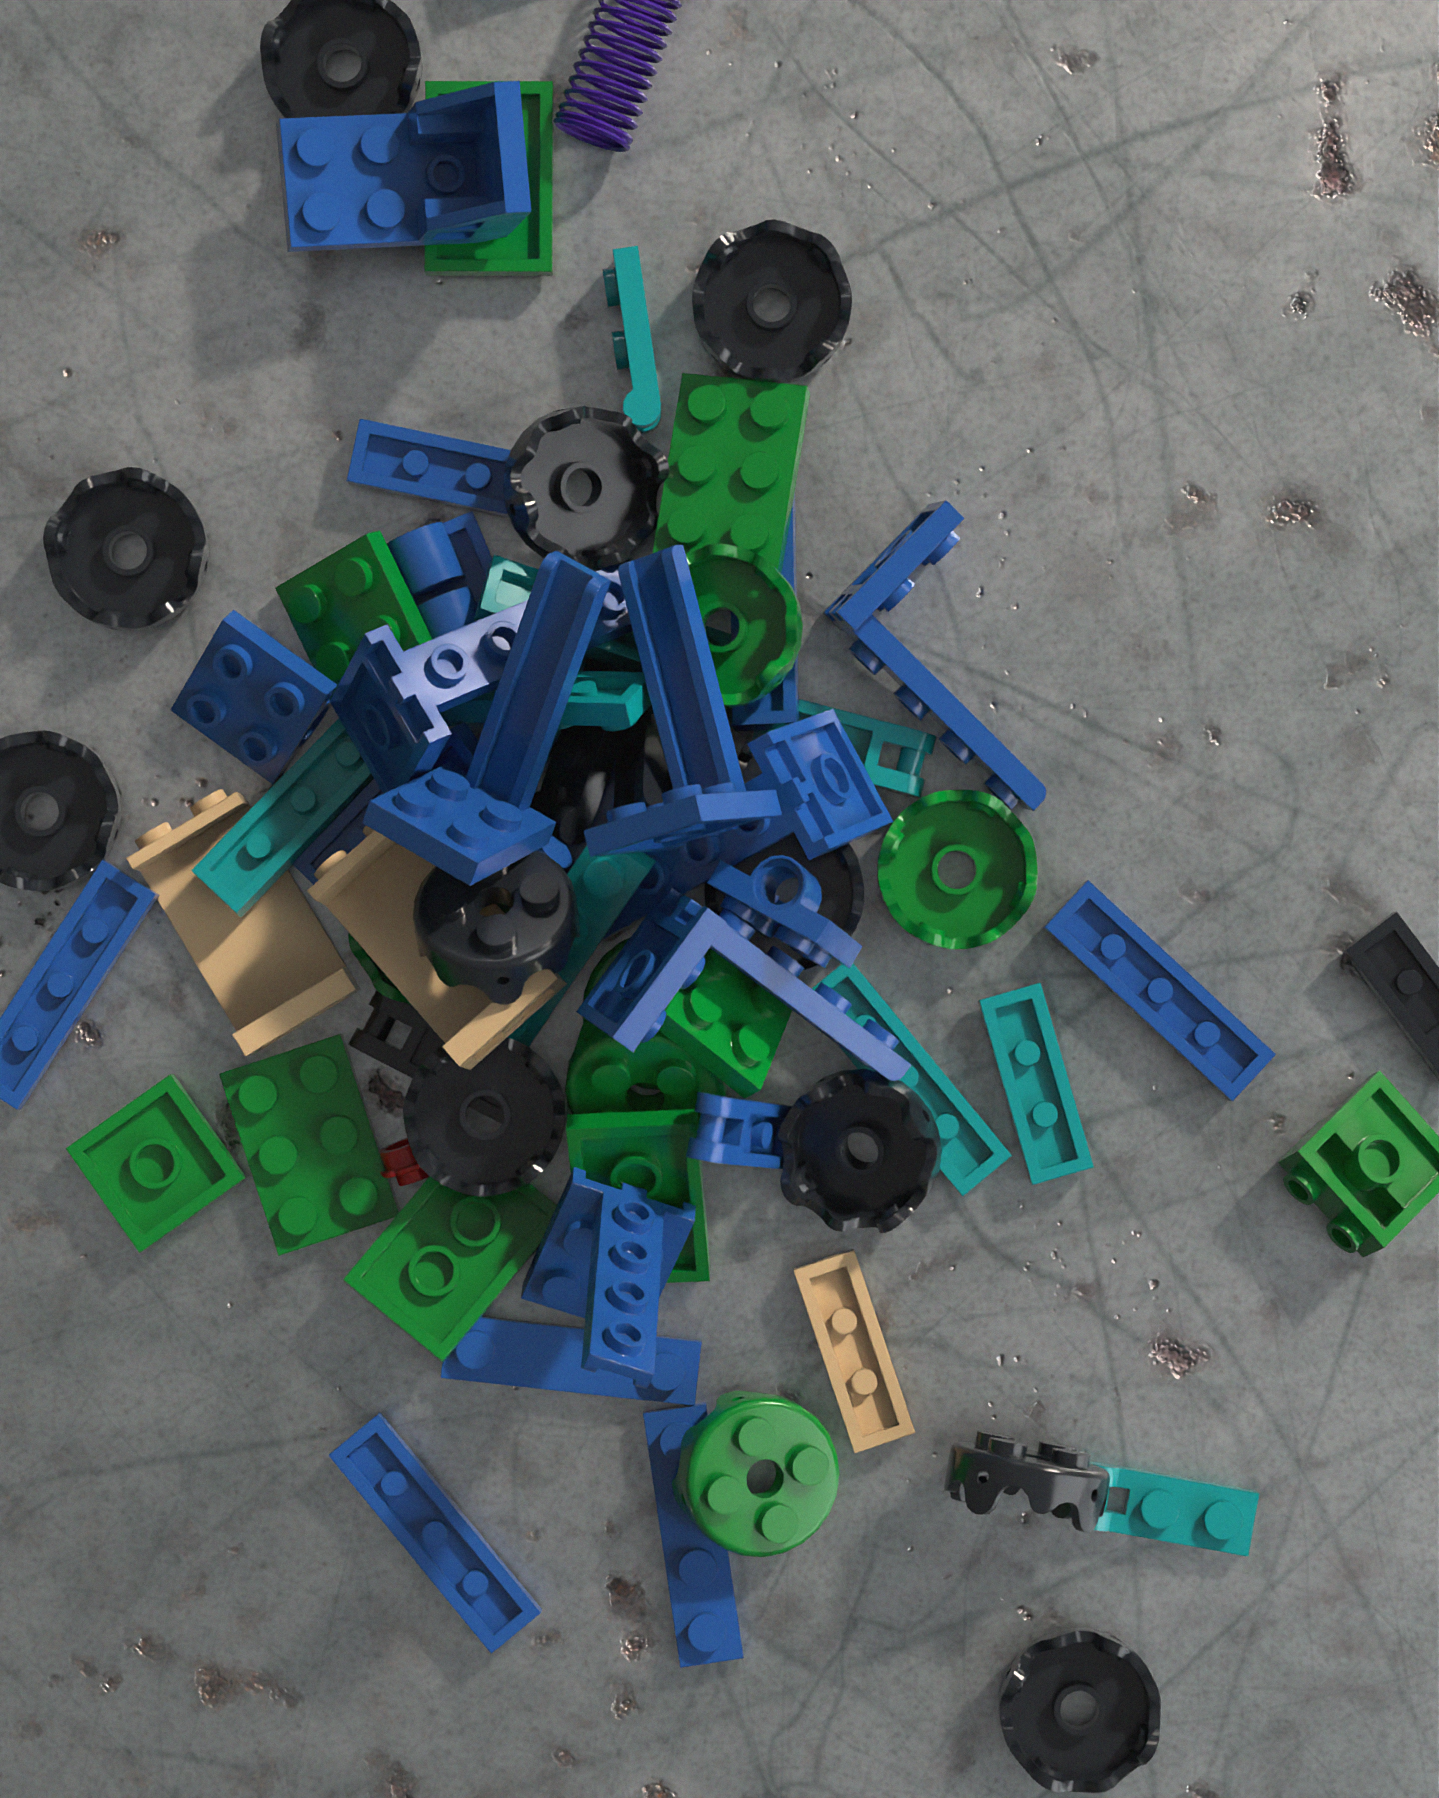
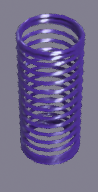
(600, 129)

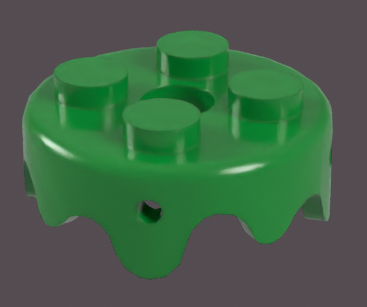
(767, 617)
(1002, 862)
(605, 1070)
(716, 1464)

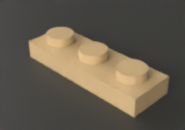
(854, 1350)

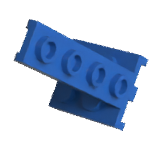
(920, 692)
(396, 696)
(689, 716)
(821, 798)
(484, 816)
(669, 956)
(609, 1264)

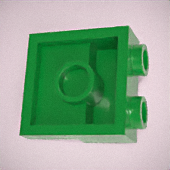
(1366, 1167)

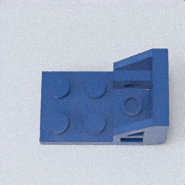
(410, 178)

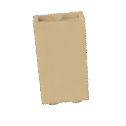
(374, 901)
(264, 968)

